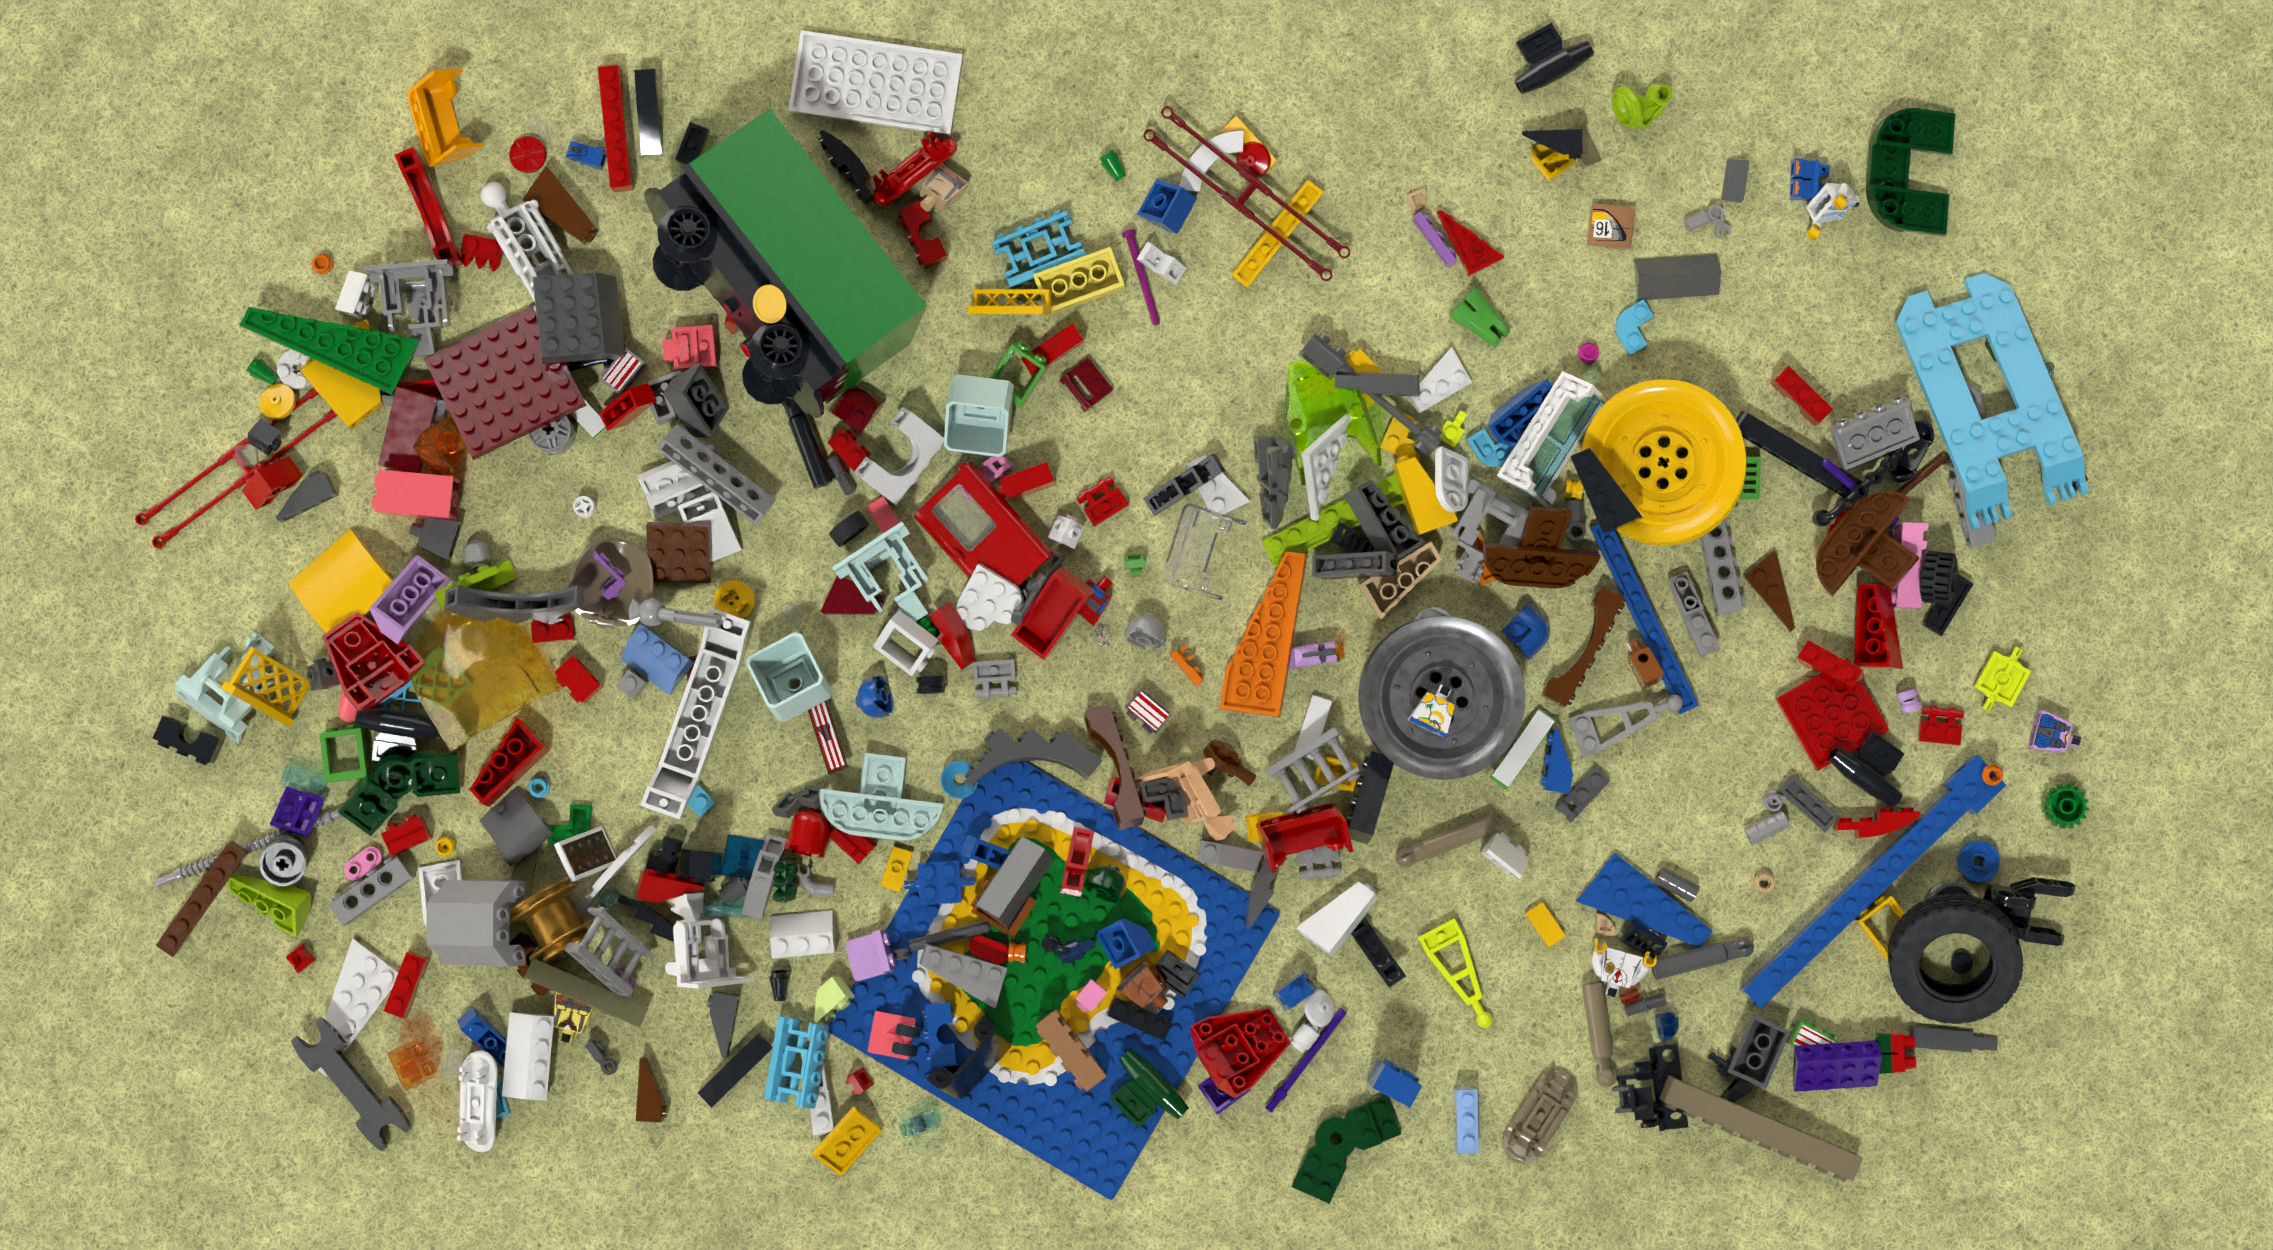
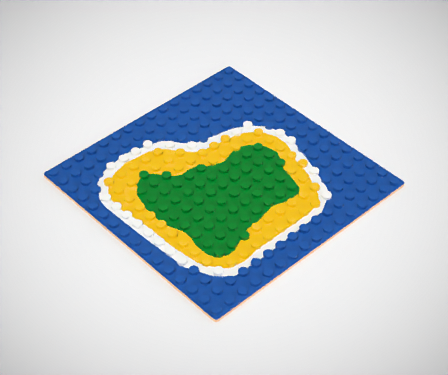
(1028, 1090)

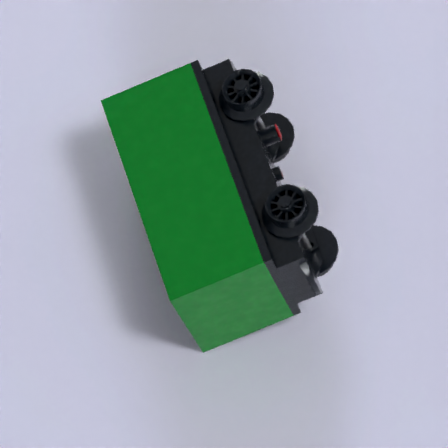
(768, 216)

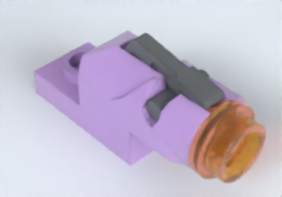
(1316, 654)

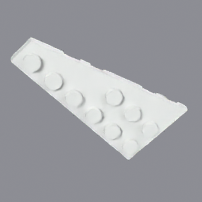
(358, 992)

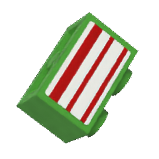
(1806, 1034)

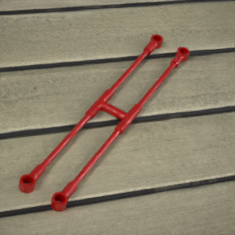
(237, 484)

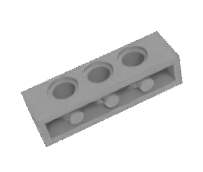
(400, 876)

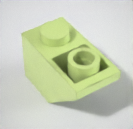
(831, 998)

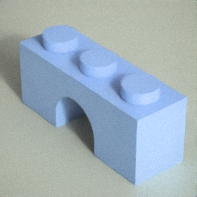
(1466, 1120)

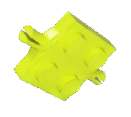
(2002, 679)

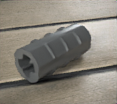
(1677, 884)

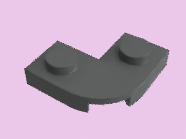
(1165, 791)
(791, 803)

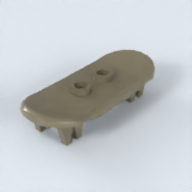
(1540, 1116)

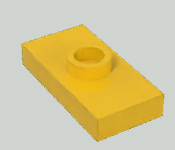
(896, 868)

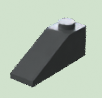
(311, 493)
(723, 1016)

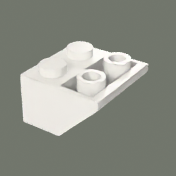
(356, 295)

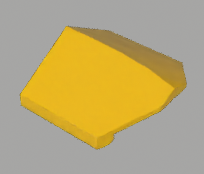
(1550, 162)

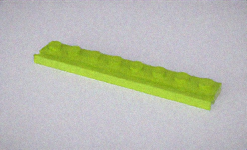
(1311, 533)

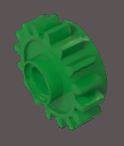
(2054, 809)

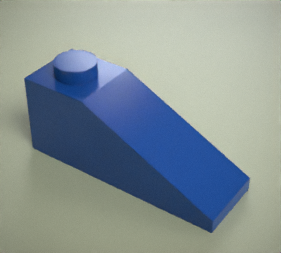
(984, 852)

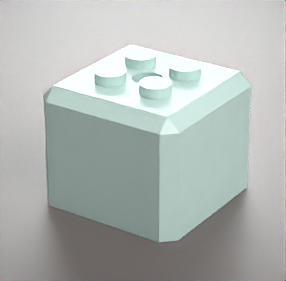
(978, 415)
(782, 664)

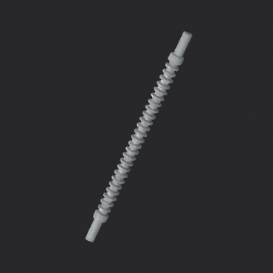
(179, 873)

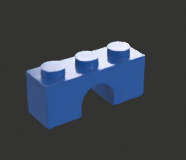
(940, 1053)

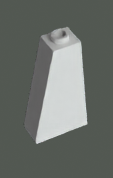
(1339, 918)

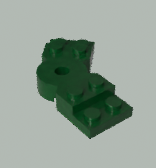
(378, 794)
(1360, 1128)

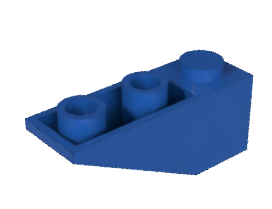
(1558, 769)
(483, 1034)

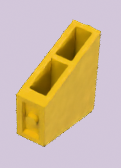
(346, 396)

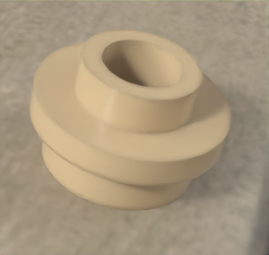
(1770, 883)

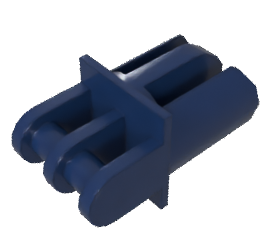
(1076, 950)

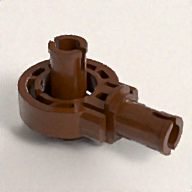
(1227, 761)

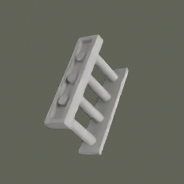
(1297, 760)
(593, 963)

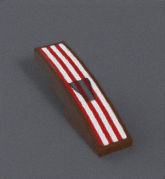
(828, 737)

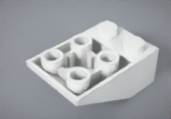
(712, 510)

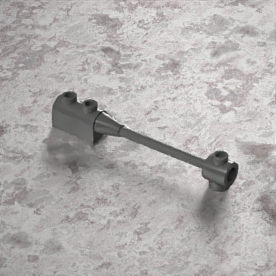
(1333, 361)

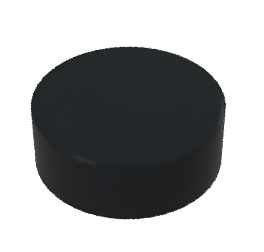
(1961, 963)

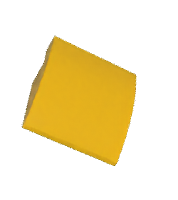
(341, 582)

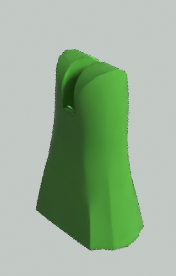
(1480, 317)

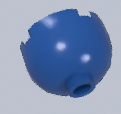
(873, 698)

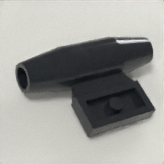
(1549, 60)
(396, 730)
(1869, 768)

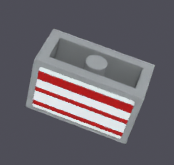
(623, 372)

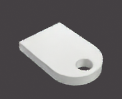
(1451, 479)

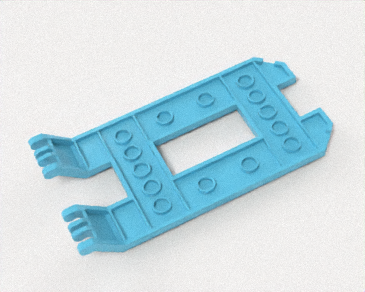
(1979, 443)

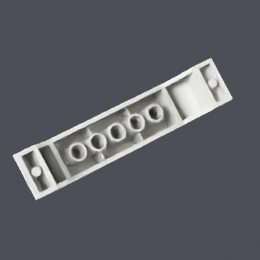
(698, 716)

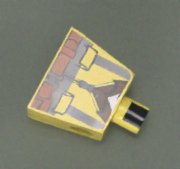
(570, 1017)

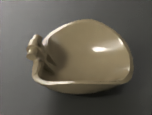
(592, 576)

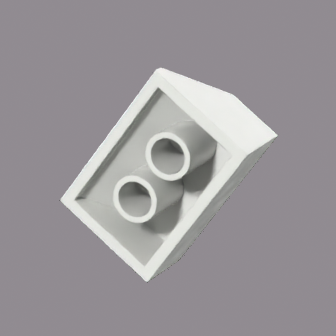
(802, 934)

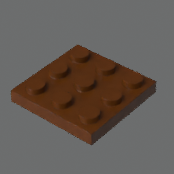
(679, 552)

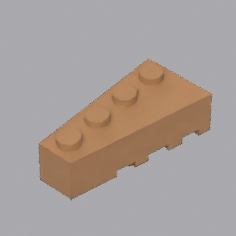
(1071, 1050)

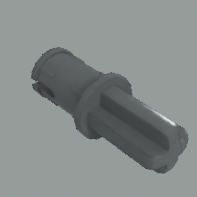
(841, 475)
(1644, 1004)

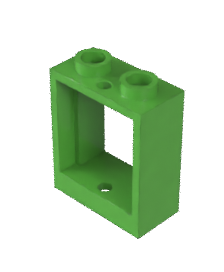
(1018, 399)
(331, 777)

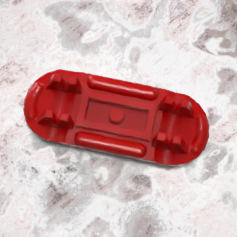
(912, 169)

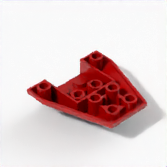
(1238, 1047)

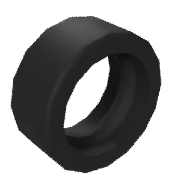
(848, 528)

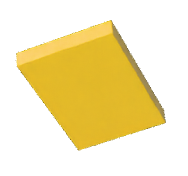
(847, 1141)

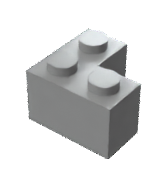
(662, 409)

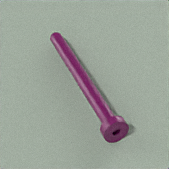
(1129, 235)

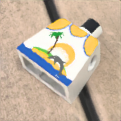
(1434, 712)

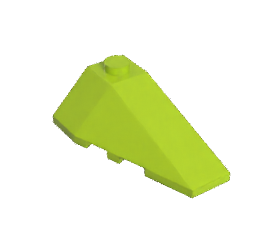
(284, 904)

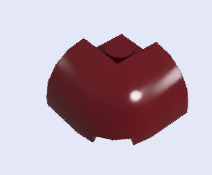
(857, 407)

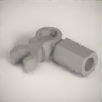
(1714, 214)

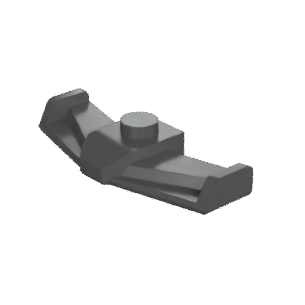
(1035, 587)

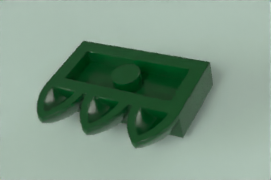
(785, 880)

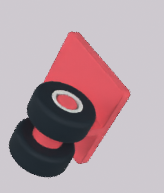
(893, 1035)

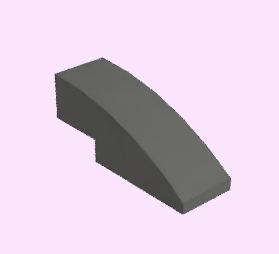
(1259, 894)

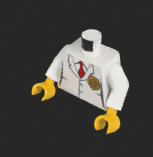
(1619, 967)

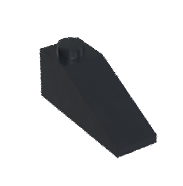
(1566, 142)

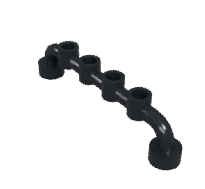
(1823, 517)

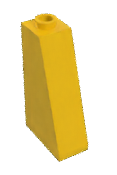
(1420, 496)

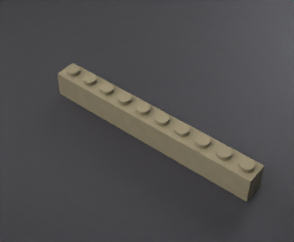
(1760, 1128)

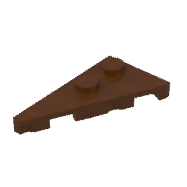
(1769, 585)

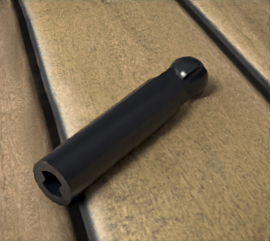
(807, 444)

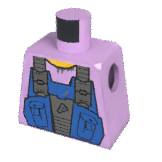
(2052, 733)

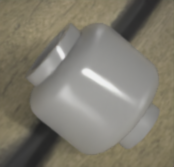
(476, 554)

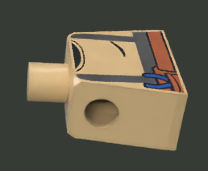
(942, 189)

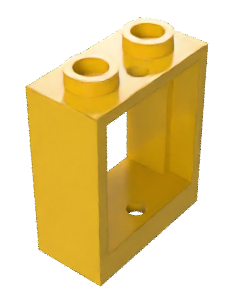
(1879, 903)

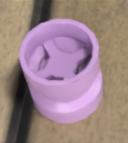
(1911, 705)

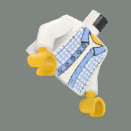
(1830, 204)

